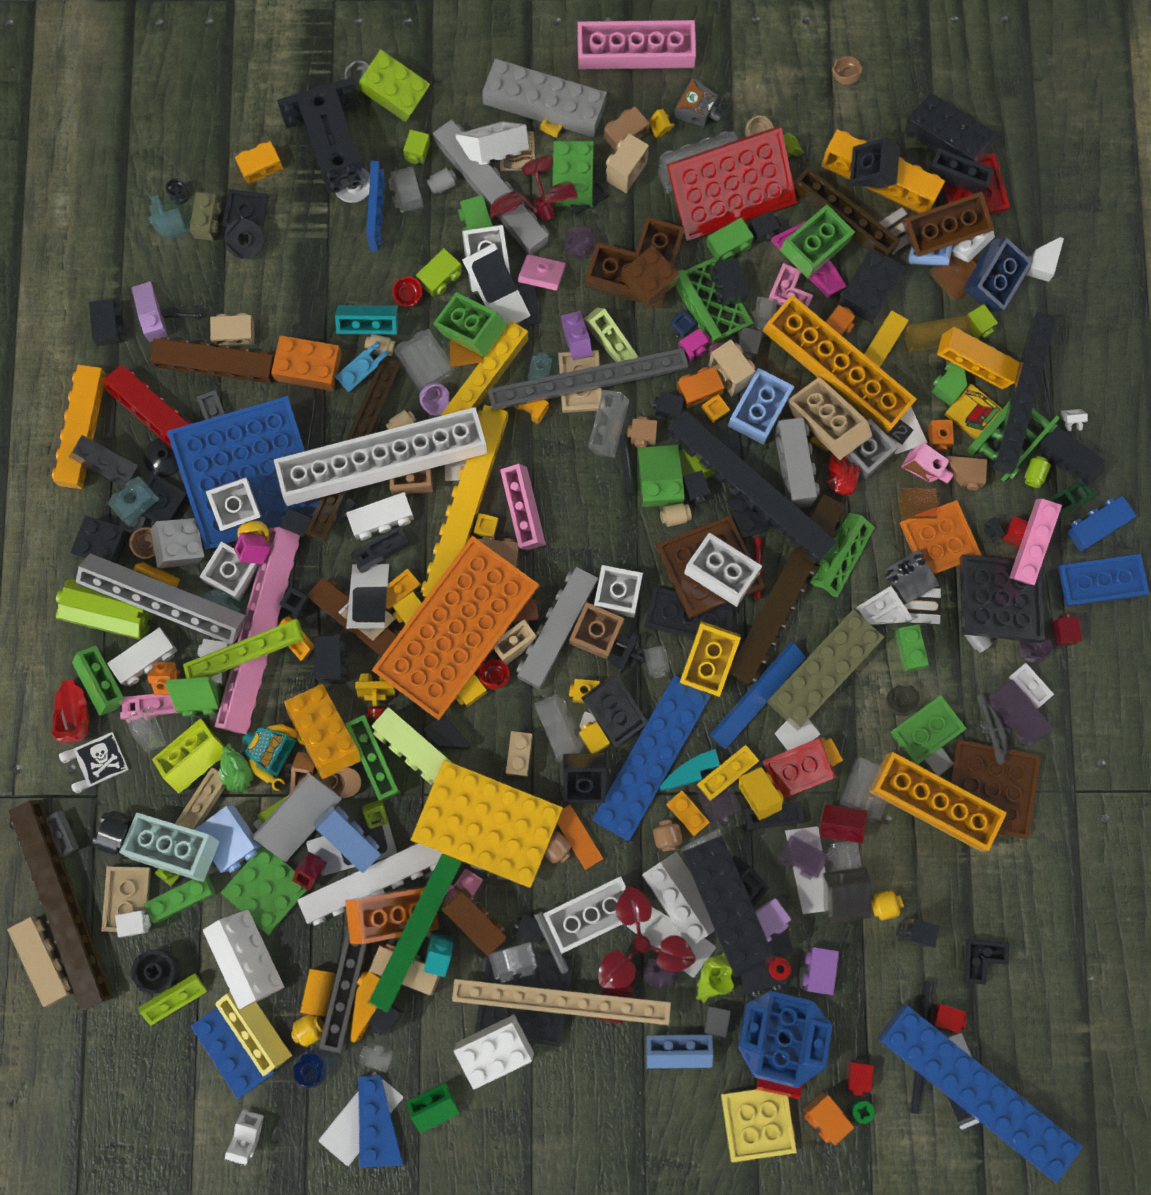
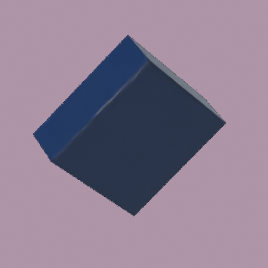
(683, 323)

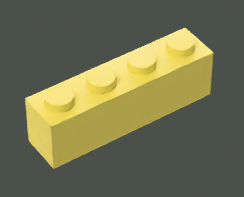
(254, 1034)

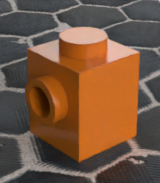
(841, 320)
(940, 435)

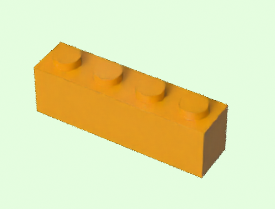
(978, 358)

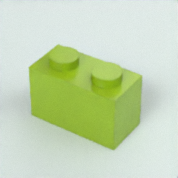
(439, 273)

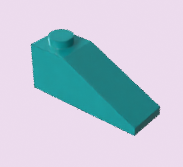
(438, 953)

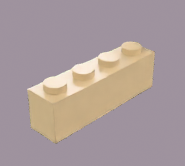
(40, 961)

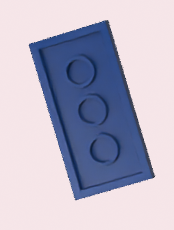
(375, 206)
(1103, 580)
(228, 1053)

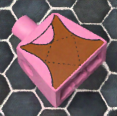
(927, 464)

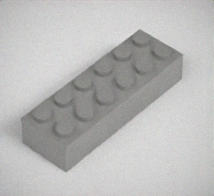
(544, 97)

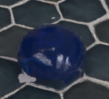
(309, 1070)

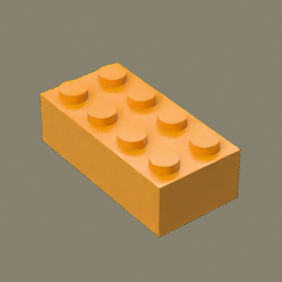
(322, 731)

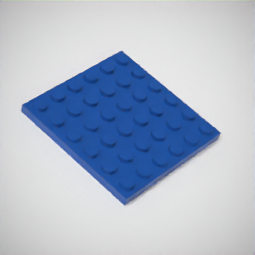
(237, 448)

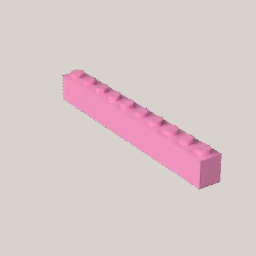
(261, 615)

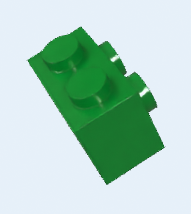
(432, 1108)

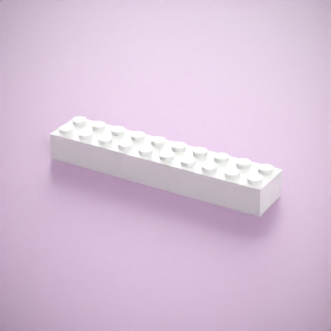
(380, 456)

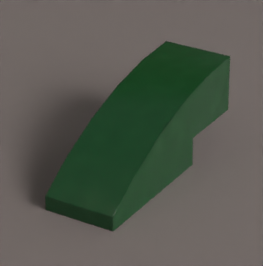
(1072, 497)

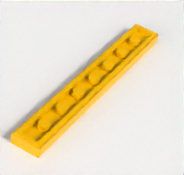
(879, 348)

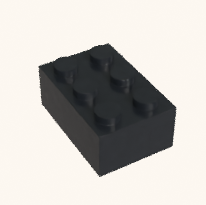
(871, 285)

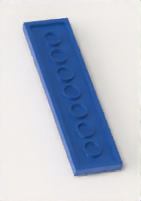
(651, 758)

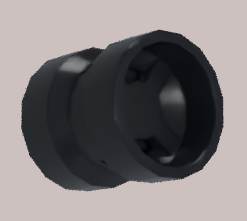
(173, 188)

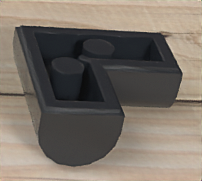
(977, 956)

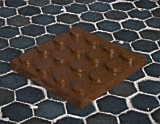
(679, 550)
(1004, 785)

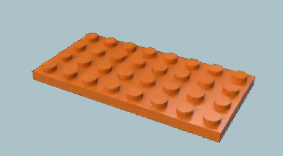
(455, 628)

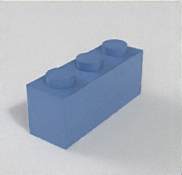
(679, 1051)

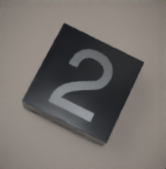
(900, 432)

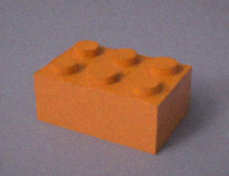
(306, 363)

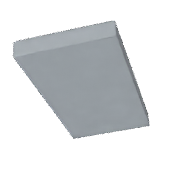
(295, 817)

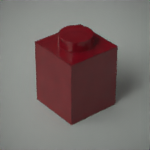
(1067, 630)
(309, 871)

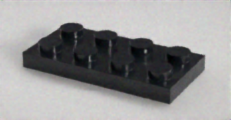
(669, 615)

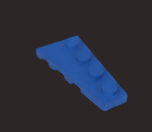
(376, 1131)

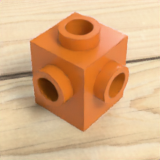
(160, 672)

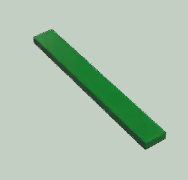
(414, 932)

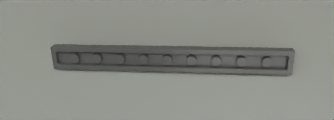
(587, 379)

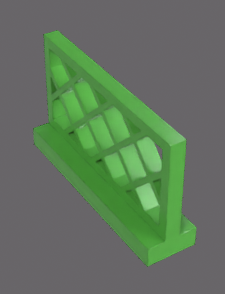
(700, 312)

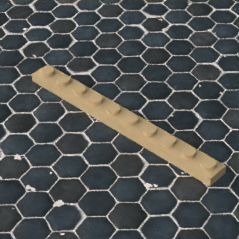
(561, 1002)

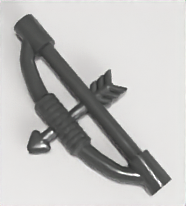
(988, 728)

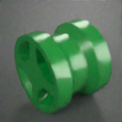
(858, 1110)

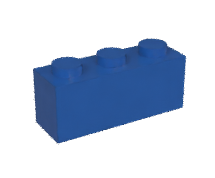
(1100, 523)

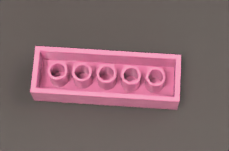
(636, 44)

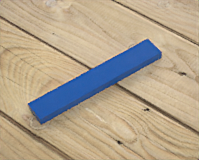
(757, 695)

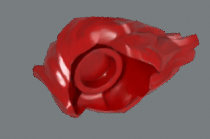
(842, 476)

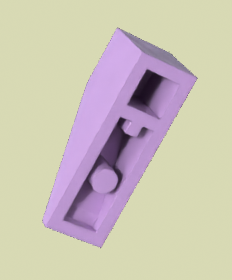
(149, 312)

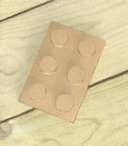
(584, 400)
(124, 893)

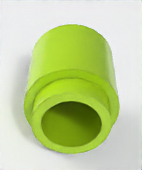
(1037, 472)

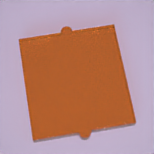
(918, 503)

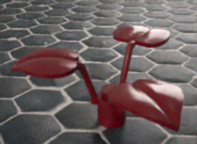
(543, 205)
(674, 951)

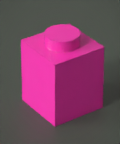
(252, 548)

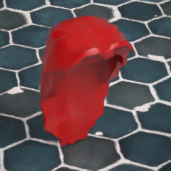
(70, 713)

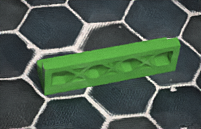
(846, 535)

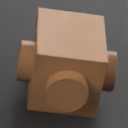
(642, 432)

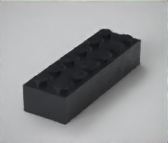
(728, 906)

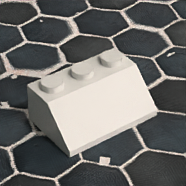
(494, 141)

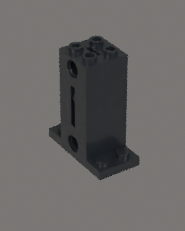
(324, 118)

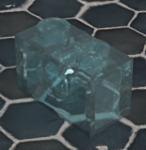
(131, 511)

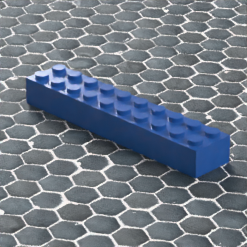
(979, 1093)

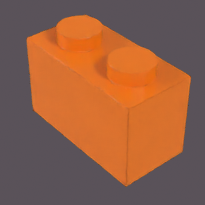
(700, 386)

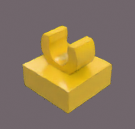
(660, 123)

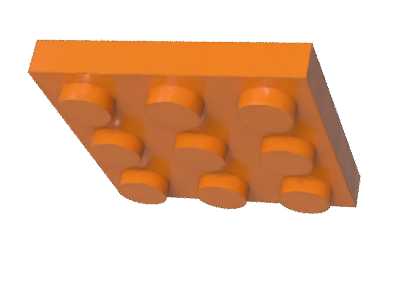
(941, 538)

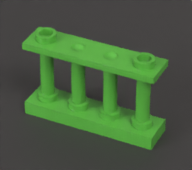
(994, 431)

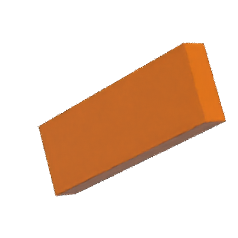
(578, 838)

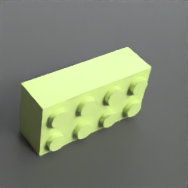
(409, 743)

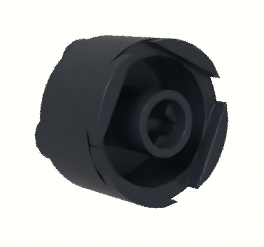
(112, 833)
(146, 980)

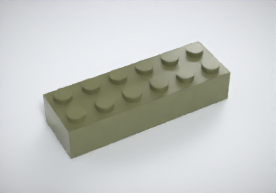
(825, 669)

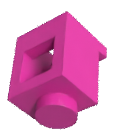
(694, 344)

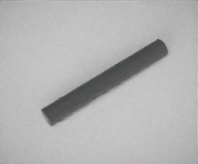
(551, 942)

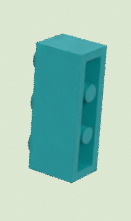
(366, 319)

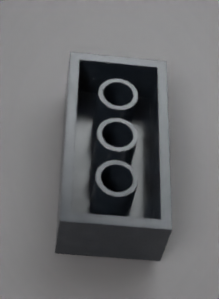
(950, 129)

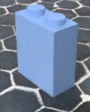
(234, 838)

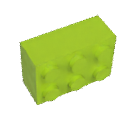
(393, 85)

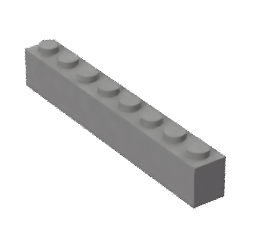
(487, 182)
(160, 598)

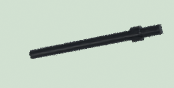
(926, 1004)

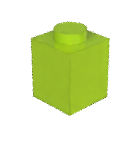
(416, 147)
(982, 322)

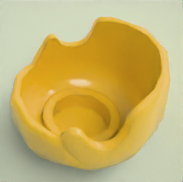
(254, 527)

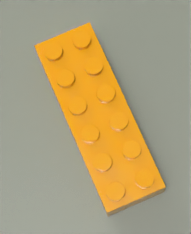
(914, 186)
(937, 802)

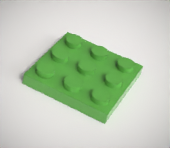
(264, 889)

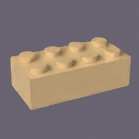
(830, 418)

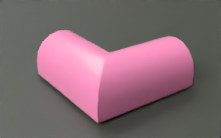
(785, 286)

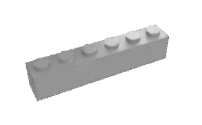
(557, 628)

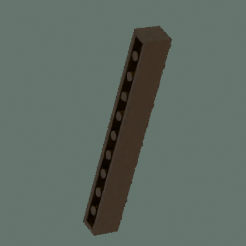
(782, 599)
(60, 905)

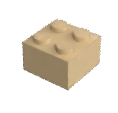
(627, 162)
(732, 367)

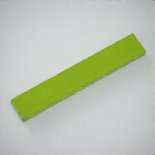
(245, 650)

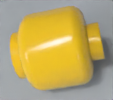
(886, 905)
(307, 1030)

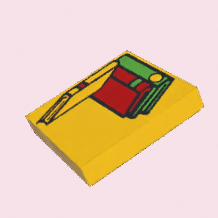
(973, 411)

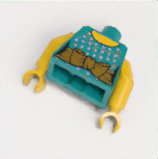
(269, 750)

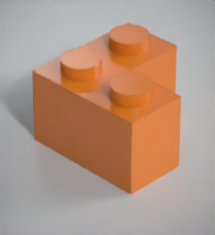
(828, 1117)

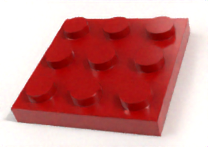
(994, 196)

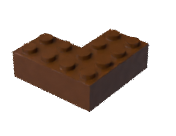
(609, 261)

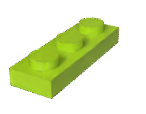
(172, 999)

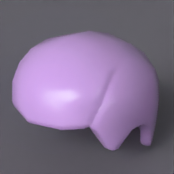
(434, 398)

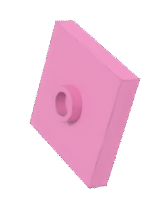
(541, 272)

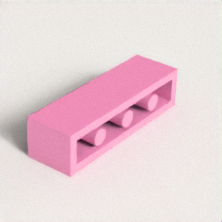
(523, 507)
(1035, 541)

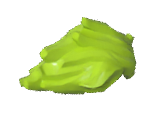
(715, 978)

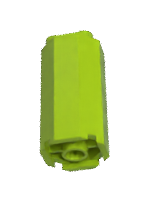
(102, 612)

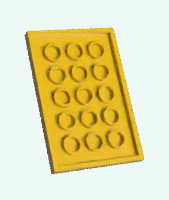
(486, 823)

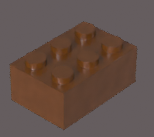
(473, 919)

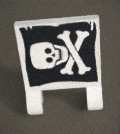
(98, 761)

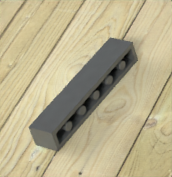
(343, 996)

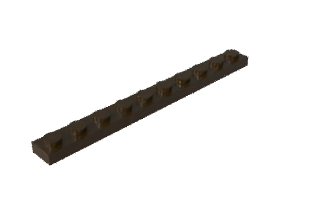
(363, 425)

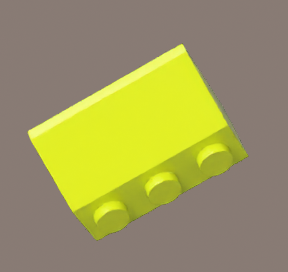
(189, 756)

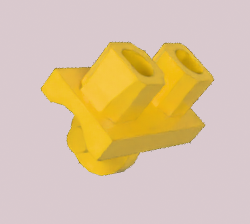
(373, 690)

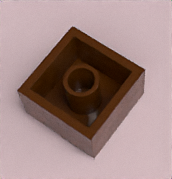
(650, 276)

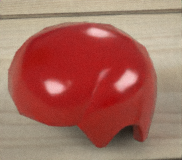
(407, 291)
(493, 674)

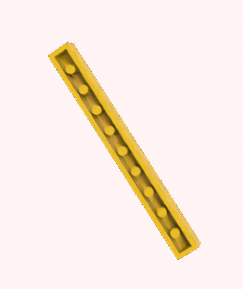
(467, 498)

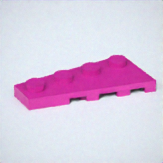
(825, 278)

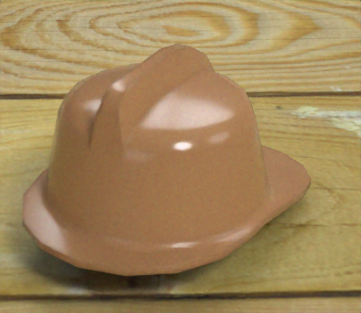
(344, 783)

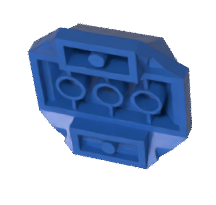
(800, 1024)

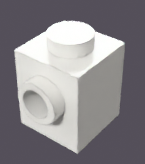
(132, 923)

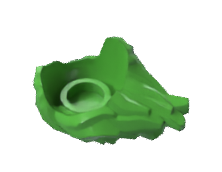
(235, 770)

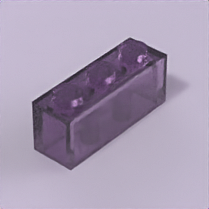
(1020, 713)

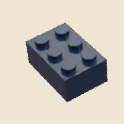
(998, 274)

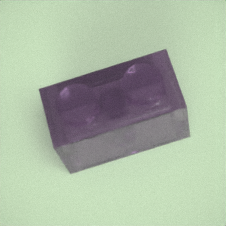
(803, 857)

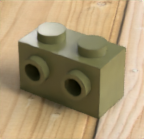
(205, 216)

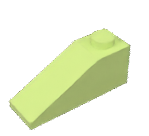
(609, 335)

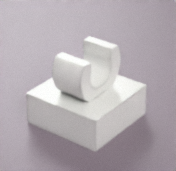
(1074, 416)

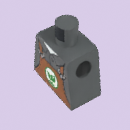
(698, 105)

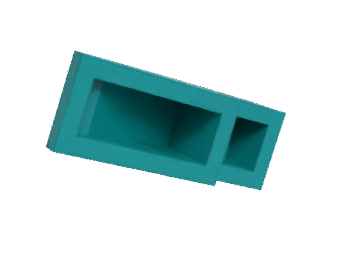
(690, 771)

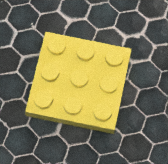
(757, 1124)

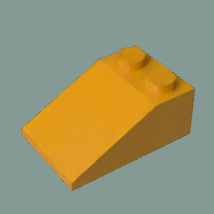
(363, 1010)

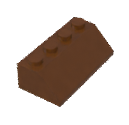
(948, 224)

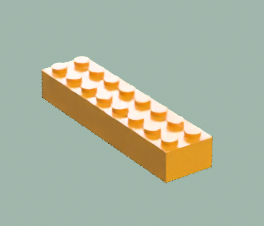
(839, 364)

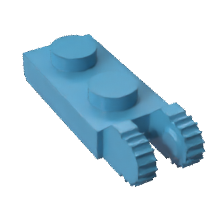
(360, 367)

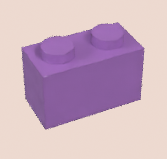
(576, 335)
(820, 970)

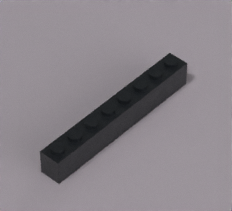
(1023, 393)

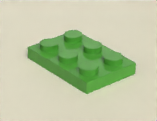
(928, 730)

